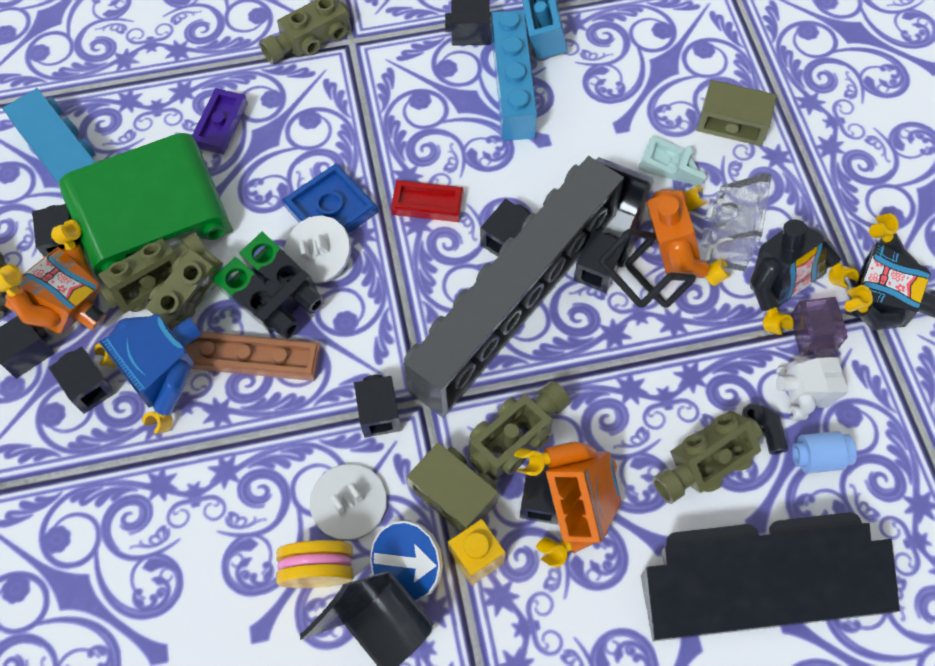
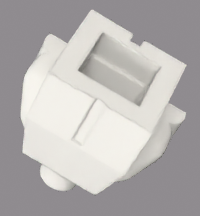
(811, 384)

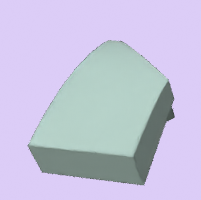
(670, 161)

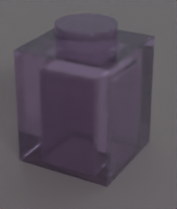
(818, 327)

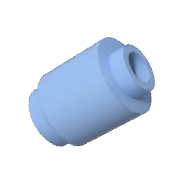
(824, 452)

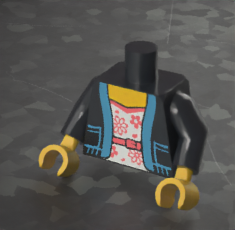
(791, 264)
(890, 282)

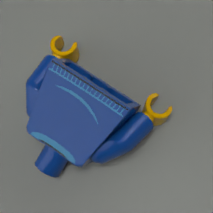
(152, 362)

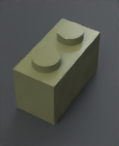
(736, 112)
(453, 487)

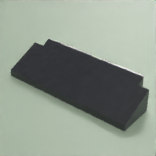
(751, 581)

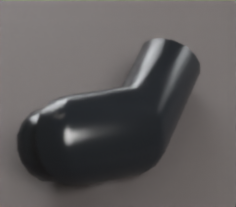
(770, 425)

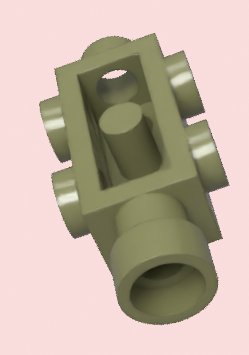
(307, 29)
(133, 279)
(184, 287)
(504, 434)
(710, 456)

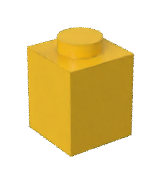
(476, 552)

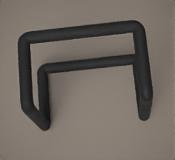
(653, 292)

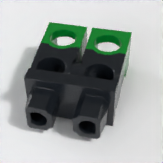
(277, 296)

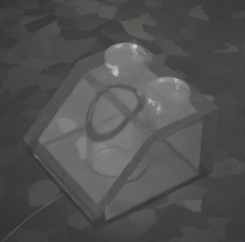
(736, 221)

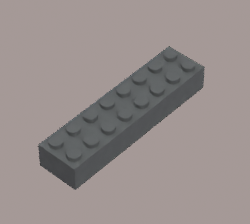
(511, 286)

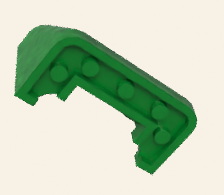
(143, 198)

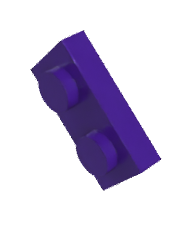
(219, 120)

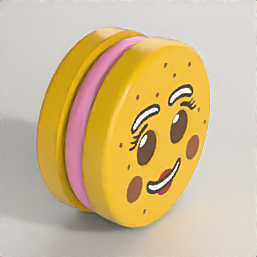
(314, 564)

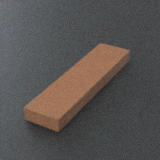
(255, 356)

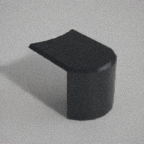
(633, 196)
(379, 618)

